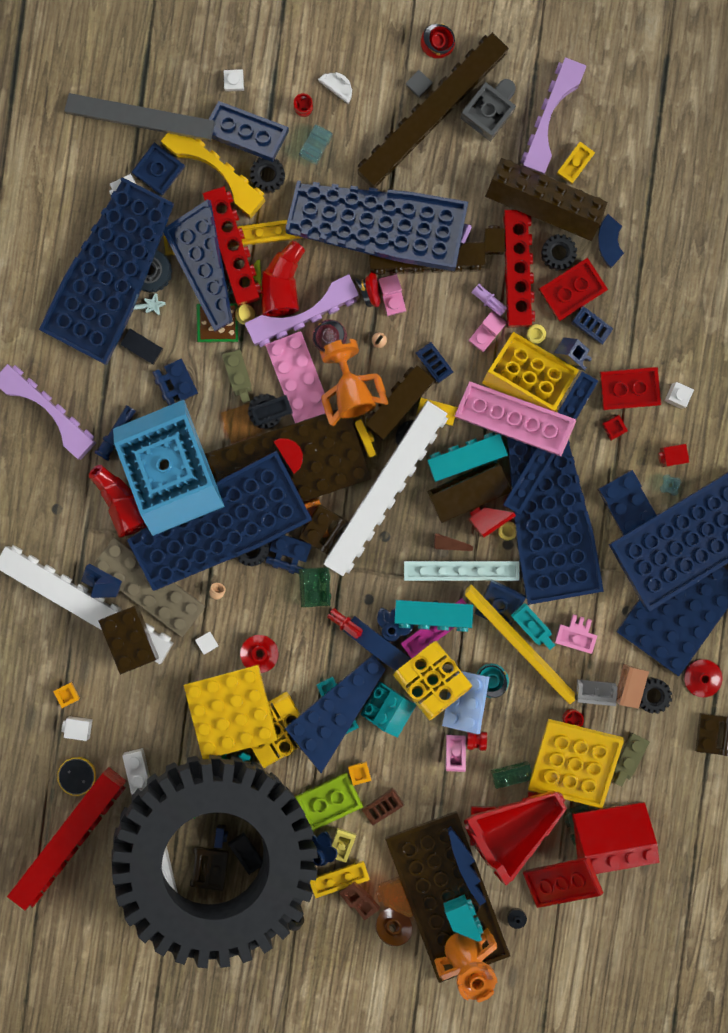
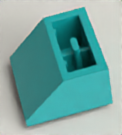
(388, 709)
(461, 918)

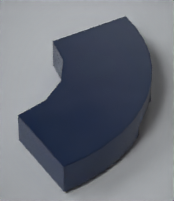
(608, 241)

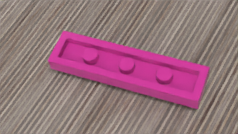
(424, 638)

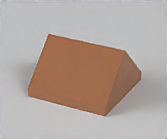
(631, 686)

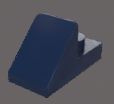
(103, 584)

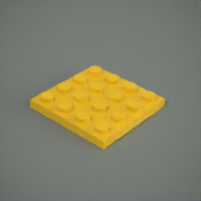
(230, 712)
(575, 763)

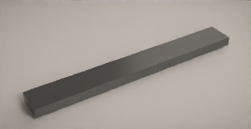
(139, 117)

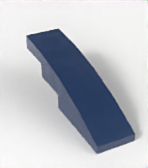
(464, 860)

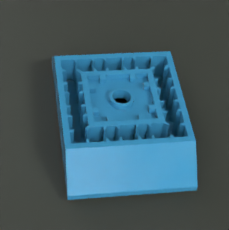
(185, 487)

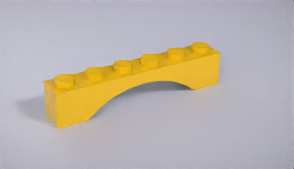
(245, 197)

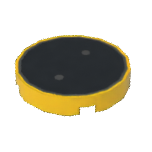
(76, 776)

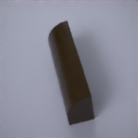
(469, 491)

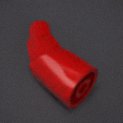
(279, 284)
(120, 501)

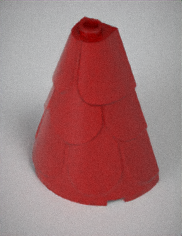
(514, 831)

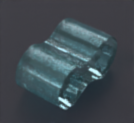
(316, 144)

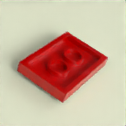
(573, 289)
(630, 388)

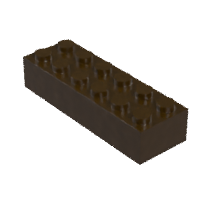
(546, 199)

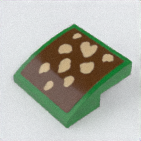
(206, 333)

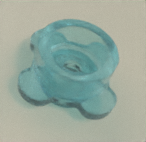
(675, 485)

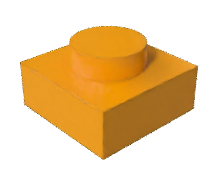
(66, 695)
(359, 773)

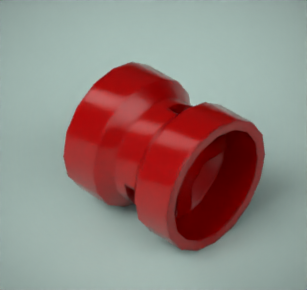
(303, 101)
(575, 719)
(476, 741)

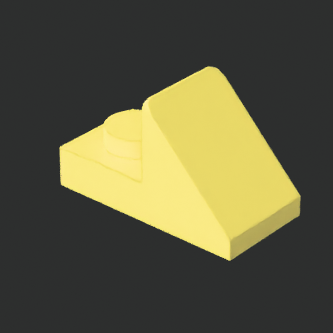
(343, 843)

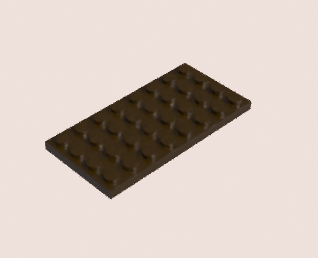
(329, 455)
(432, 878)

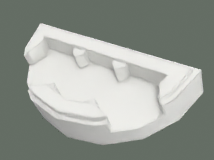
(338, 85)

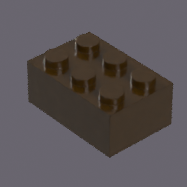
(128, 639)

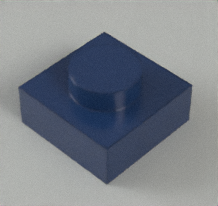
(221, 836)

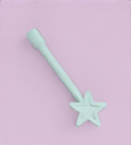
(151, 304)

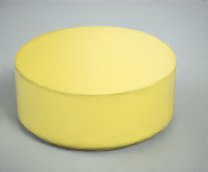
(244, 313)
(536, 334)
(507, 531)

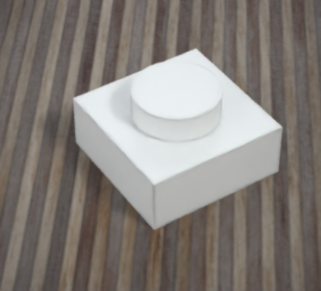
(233, 80)

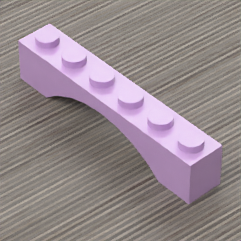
(567, 81)
(339, 293)
(73, 437)

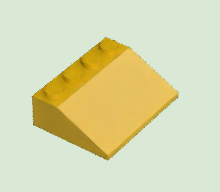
(530, 373)

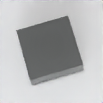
(419, 83)

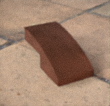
(358, 898)

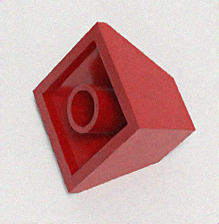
(488, 520)

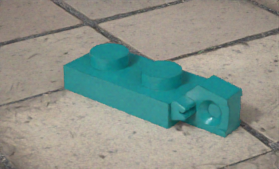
(533, 626)

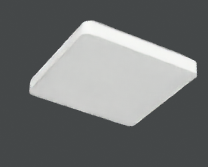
(206, 643)

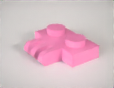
(576, 635)

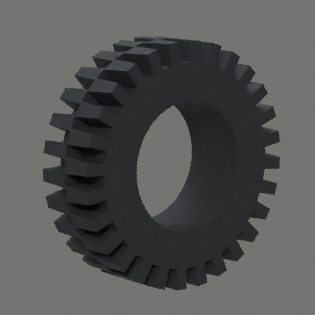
(224, 927)

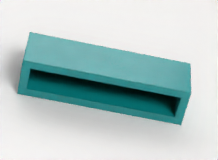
(467, 457)
(434, 614)

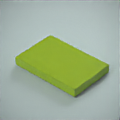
(329, 801)

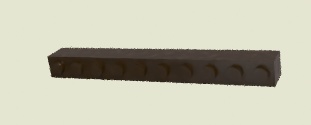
(432, 110)

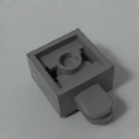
(491, 109)

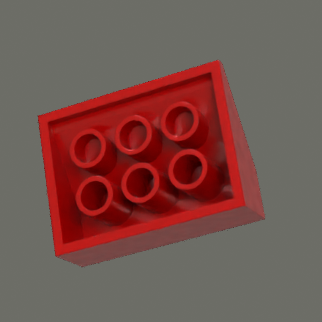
(616, 837)

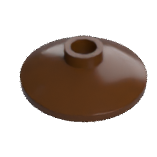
(401, 924)

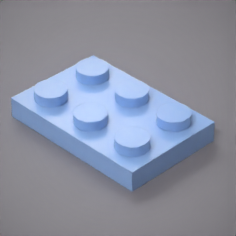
(468, 710)

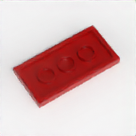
(563, 882)

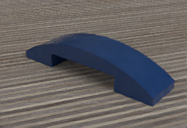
(379, 646)

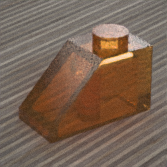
(394, 896)

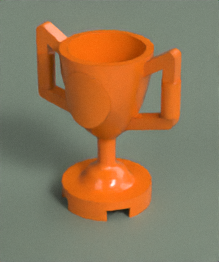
(352, 393)
(475, 978)

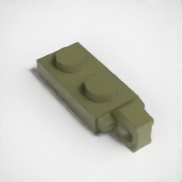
(238, 374)
(630, 758)

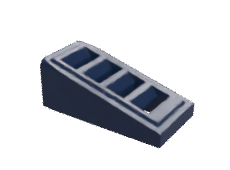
(576, 322)
(444, 364)

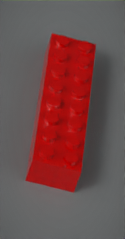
(65, 841)

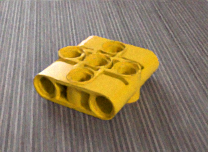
(432, 656)
(285, 707)

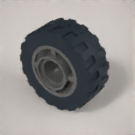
(161, 274)

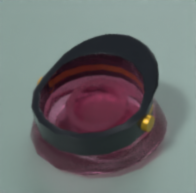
(328, 332)

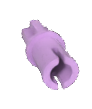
(489, 300)

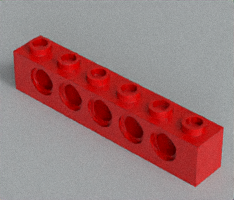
(242, 295)
(514, 317)

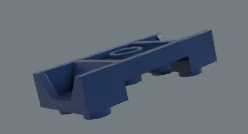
(627, 502)

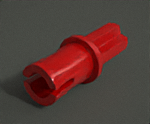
(345, 623)

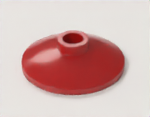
(252, 645)
(694, 674)

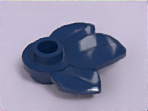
(386, 621)
(325, 851)

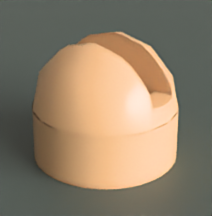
(383, 341)
(217, 591)

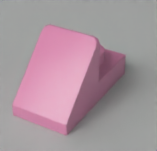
(392, 295)
(487, 331)
(455, 753)

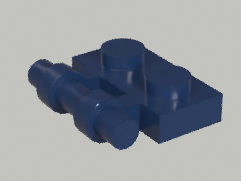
(180, 379)
(289, 547)

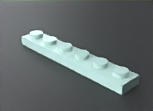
(461, 570)

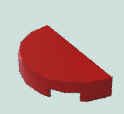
(291, 452)

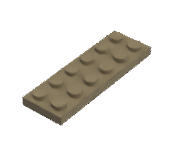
(168, 604)

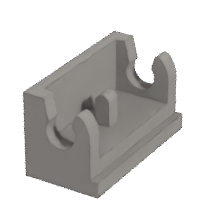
(596, 692)

